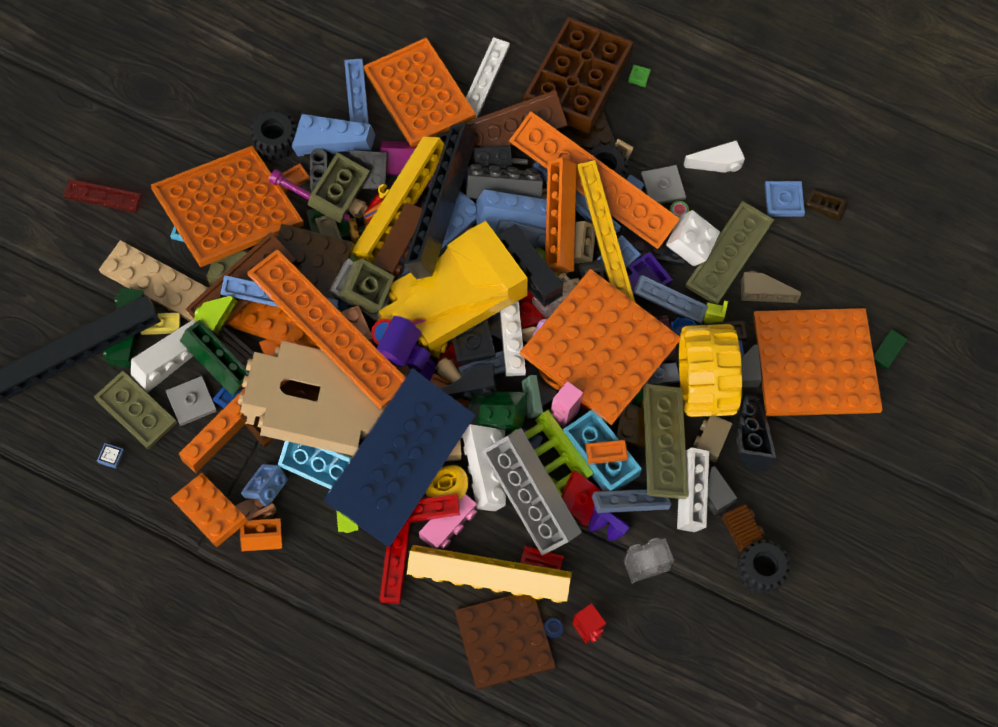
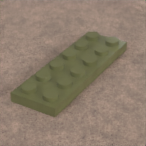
(729, 253)
(665, 442)

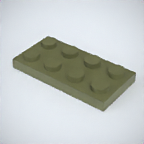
(135, 410)

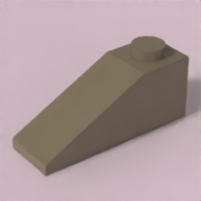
(765, 288)

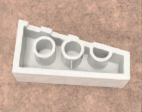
(160, 360)
(486, 487)

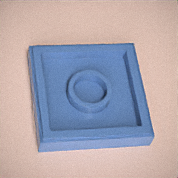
(784, 199)

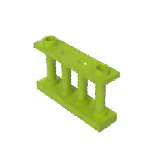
(562, 444)

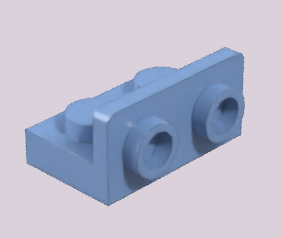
(265, 484)

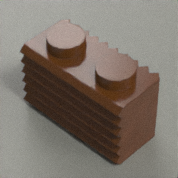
(743, 527)

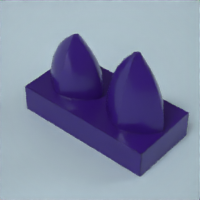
(616, 528)

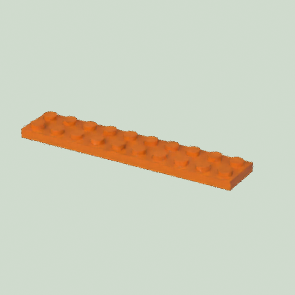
(624, 200)
(327, 328)

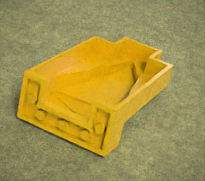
(467, 287)

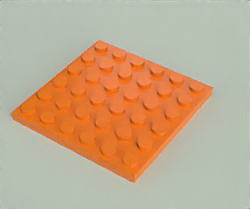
(225, 205)
(600, 346)
(816, 362)

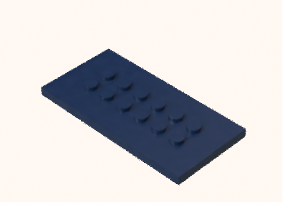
(399, 457)

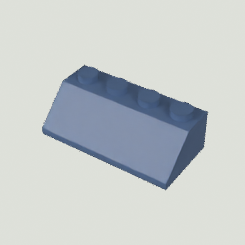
(510, 207)

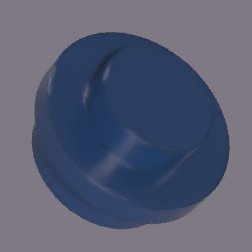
(553, 627)

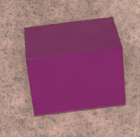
(397, 155)

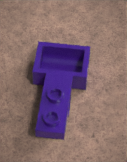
(648, 267)
(400, 347)

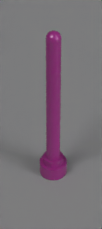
(277, 178)

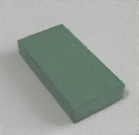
(533, 402)

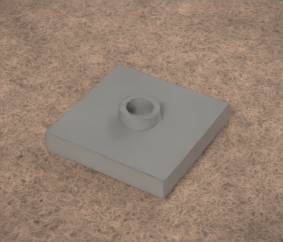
(663, 184)
(191, 401)

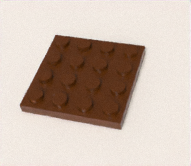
(504, 640)

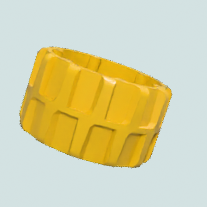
(710, 370)

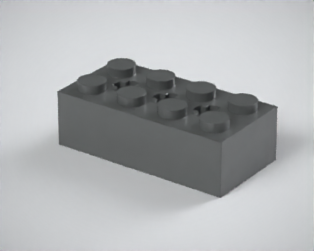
(502, 180)

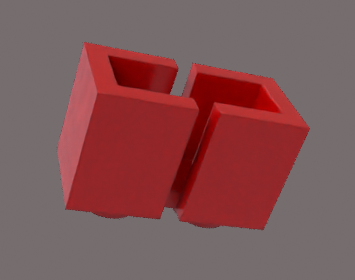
(589, 624)

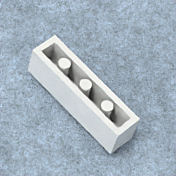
(693, 509)

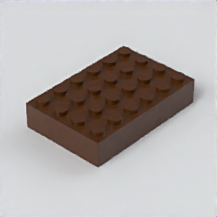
(583, 71)

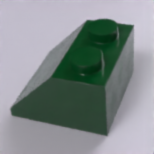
(503, 410)

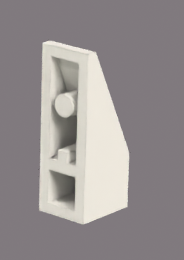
(719, 159)

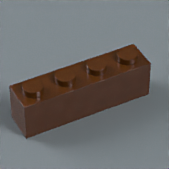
(397, 244)

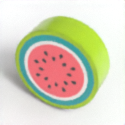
(679, 208)

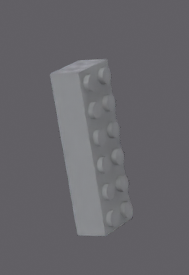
(531, 492)

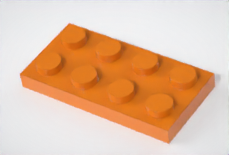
(209, 509)

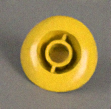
(448, 481)

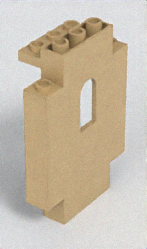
(330, 424)

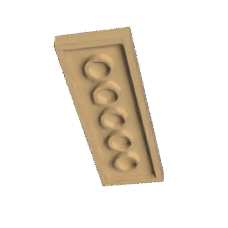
(156, 279)

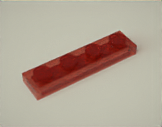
(102, 195)

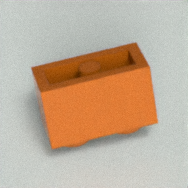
(261, 535)

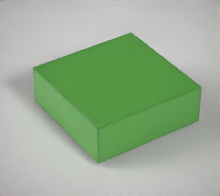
(639, 75)

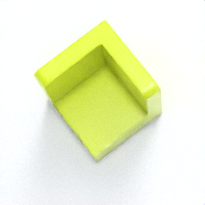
(715, 313)

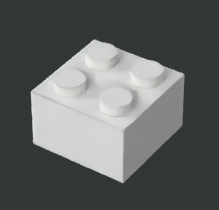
(693, 238)

